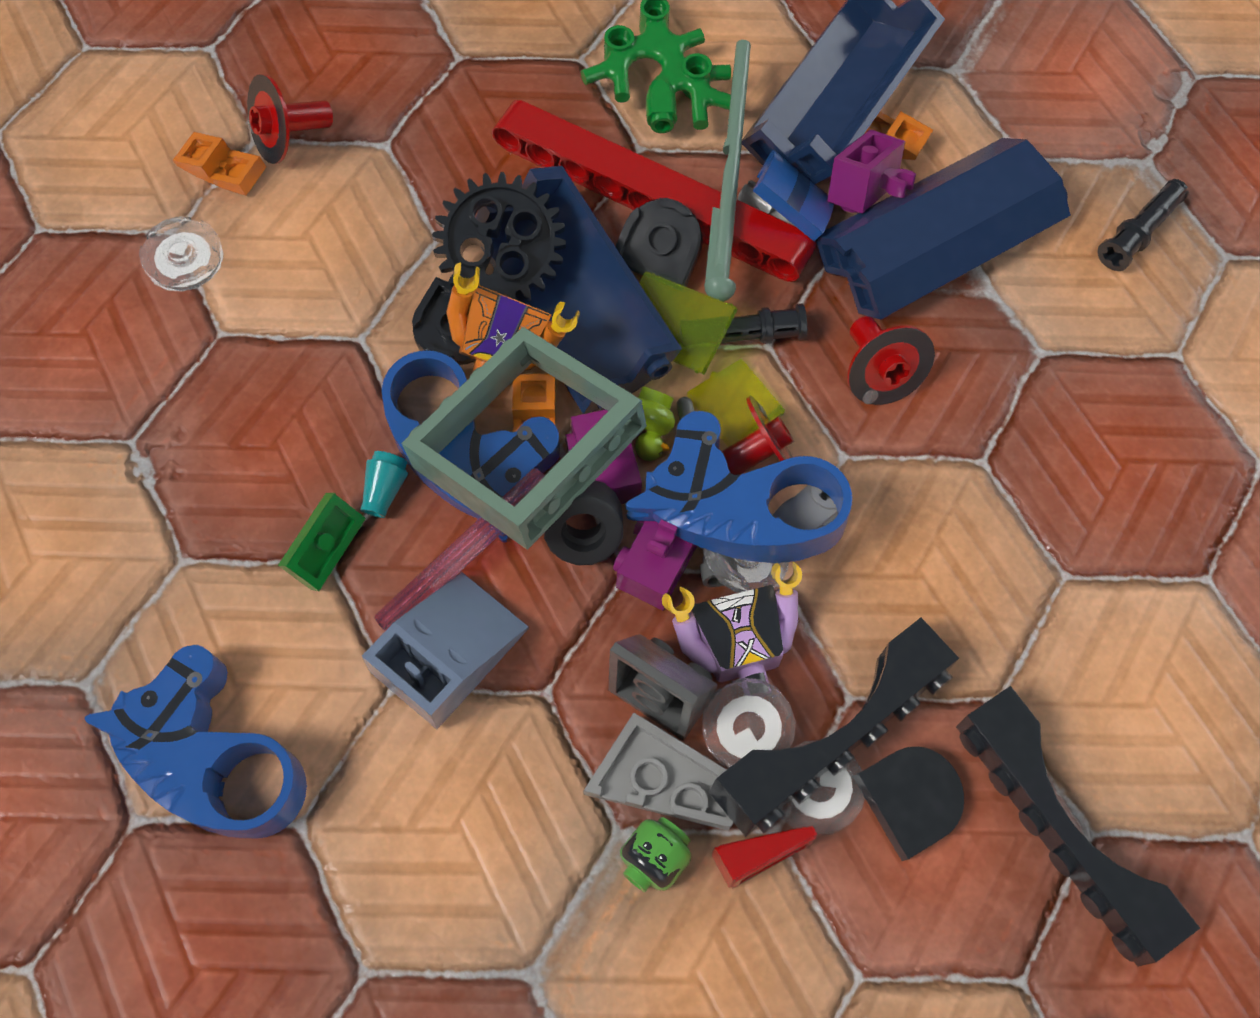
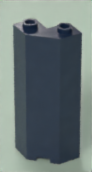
(842, 83)
(944, 226)

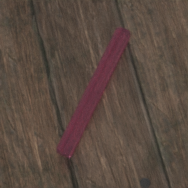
(452, 559)

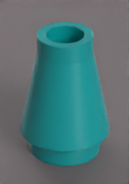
(382, 482)

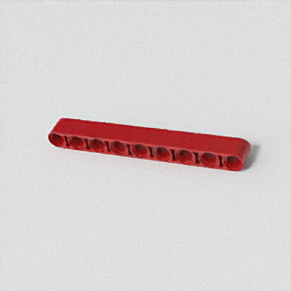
(635, 180)

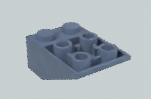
(444, 648)

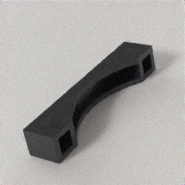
(769, 779)
(1139, 912)

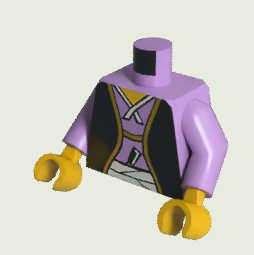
(741, 631)

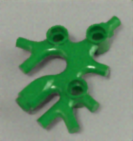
(678, 73)

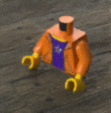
(485, 319)

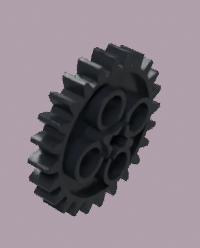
(535, 250)

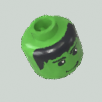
(655, 854)

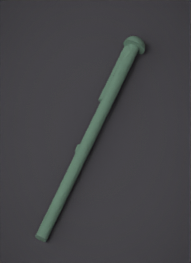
(722, 224)

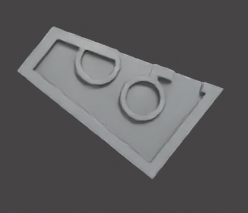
(659, 775)

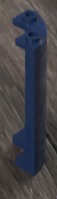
(617, 323)

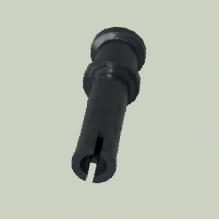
(1135, 233)
(769, 325)

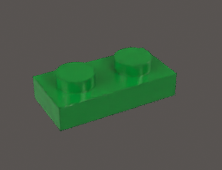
(322, 541)

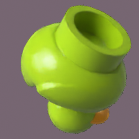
(659, 422)

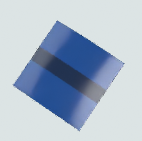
(794, 195)

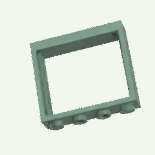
(567, 478)

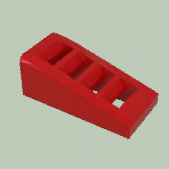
(752, 856)

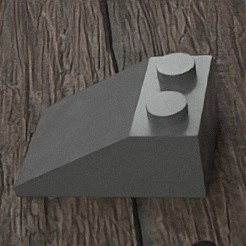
(659, 683)

